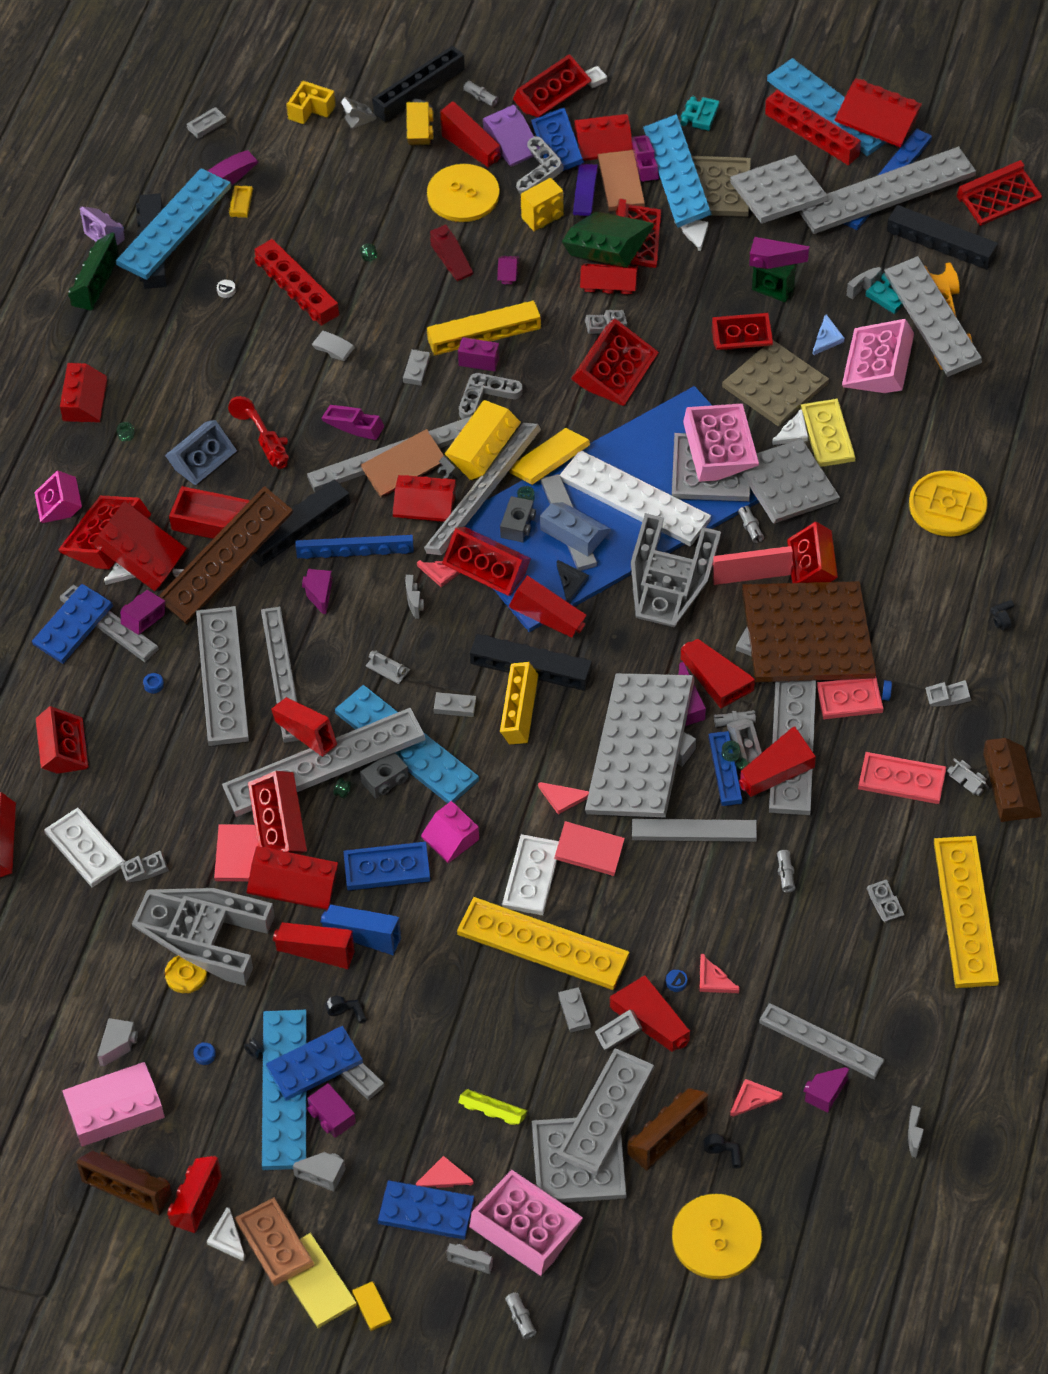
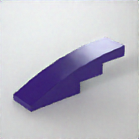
(585, 189)

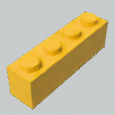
(519, 703)

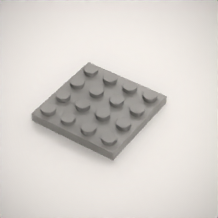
(778, 189)
(789, 482)
(686, 483)
(567, 1181)

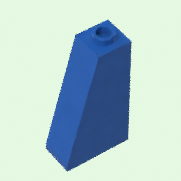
(368, 928)

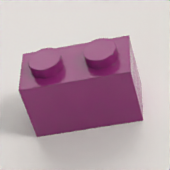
(478, 354)
(142, 612)
(331, 1111)

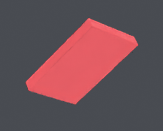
(849, 698)
(589, 848)
(235, 852)

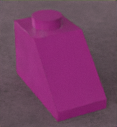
(508, 269)
(318, 588)
(825, 1088)

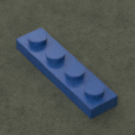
(724, 770)

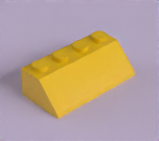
(482, 439)

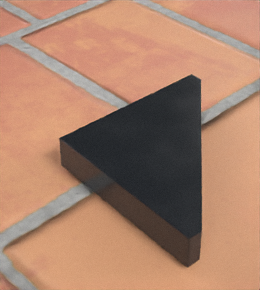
(571, 580)

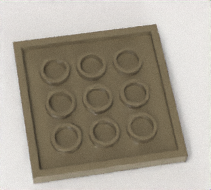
(715, 181)
(775, 383)

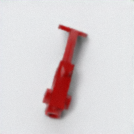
(243, 409)

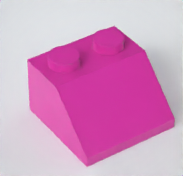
(58, 497)
(450, 832)

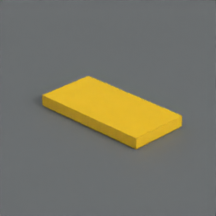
(549, 456)

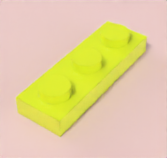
(492, 1107)

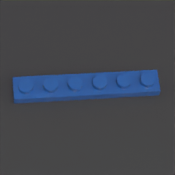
(354, 546)

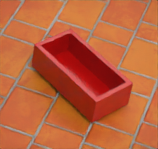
(203, 512)

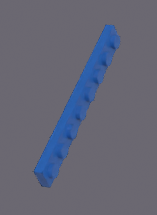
(905, 155)

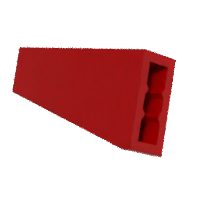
(468, 135)
(547, 608)
(716, 674)
(306, 725)
(778, 763)
(316, 943)
(652, 1012)

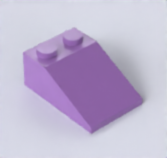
(511, 133)

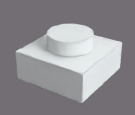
(597, 76)

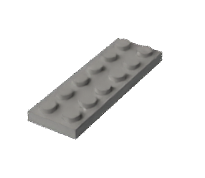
(605, 1111)

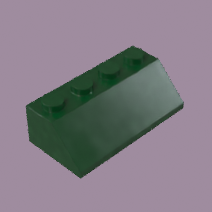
(94, 273)

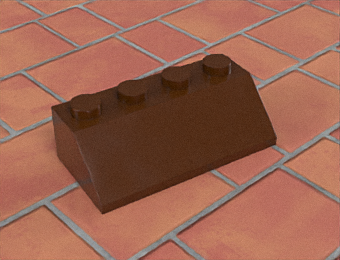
(1011, 780)
(668, 1127)
(124, 1181)

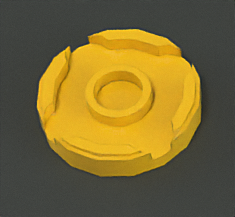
(184, 976)

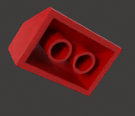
(603, 135)
(608, 278)
(741, 331)
(82, 393)
(424, 498)
(813, 555)
(61, 741)
(195, 1193)

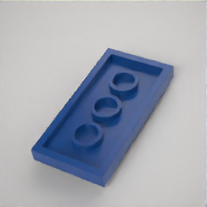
(559, 136)
(72, 623)
(386, 866)
(314, 1063)
(426, 1210)

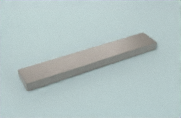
(556, 493)
(112, 626)
(693, 830)
(821, 1041)

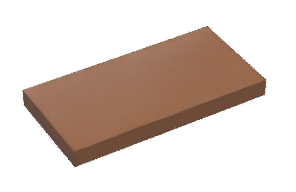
(620, 178)
(411, 458)
(274, 1241)

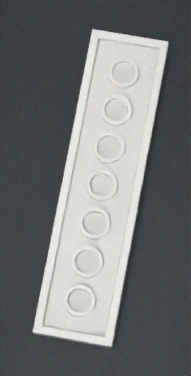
(634, 497)

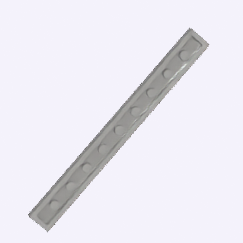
(352, 468)
(483, 487)

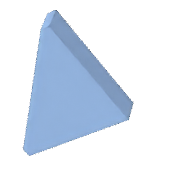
(827, 337)

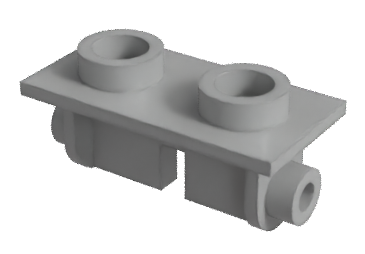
(387, 667)
(975, 781)

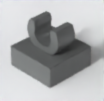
(449, 467)

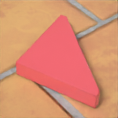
(438, 572)
(562, 797)
(714, 979)
(753, 1096)
(444, 1175)

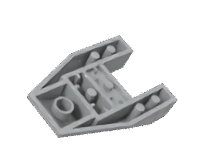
(667, 582)
(190, 922)

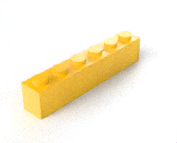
(484, 326)

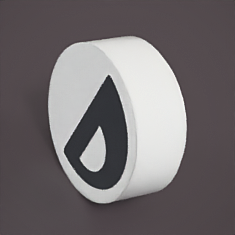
(226, 288)

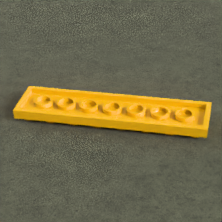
(966, 912)
(543, 943)

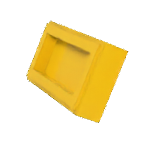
(241, 201)
(371, 1306)

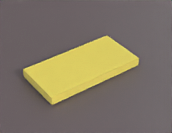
(827, 432)
(321, 1287)

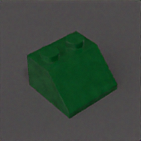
(775, 282)

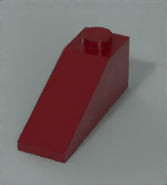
(450, 252)

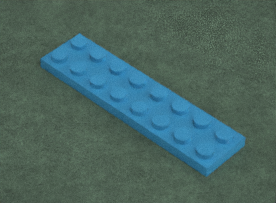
(817, 96)
(677, 171)
(173, 223)
(425, 760)
(282, 1121)

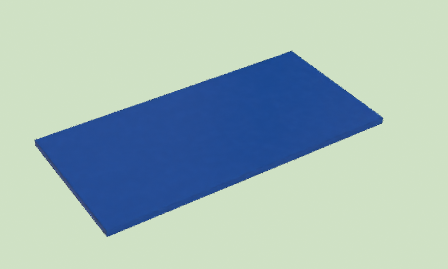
(637, 448)

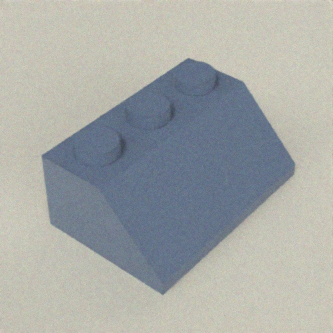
(201, 452)
(573, 527)

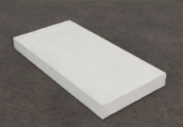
(84, 847)
(531, 875)

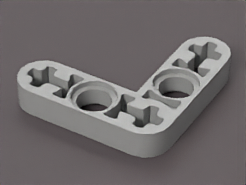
(546, 164)
(481, 388)

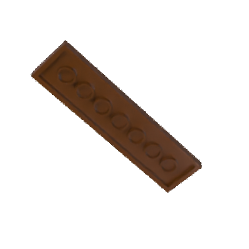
(225, 554)

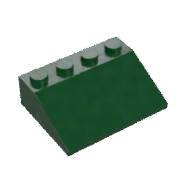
(607, 238)

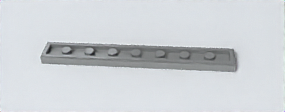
(279, 659)

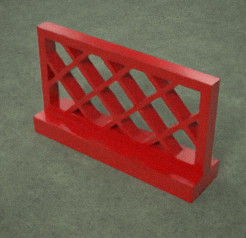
(993, 180)
(622, 210)

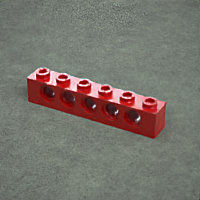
(813, 127)
(296, 282)

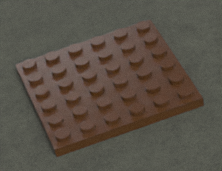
(808, 631)

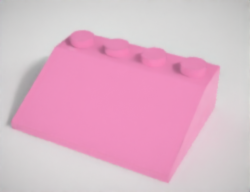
(879, 357)
(719, 441)
(113, 1104)
(525, 1222)

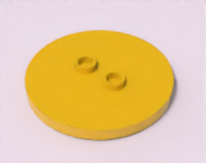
(463, 192)
(948, 503)
(716, 1236)

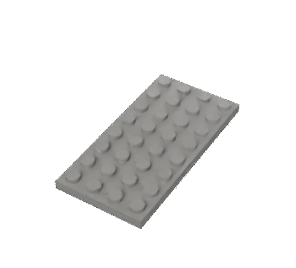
(640, 745)

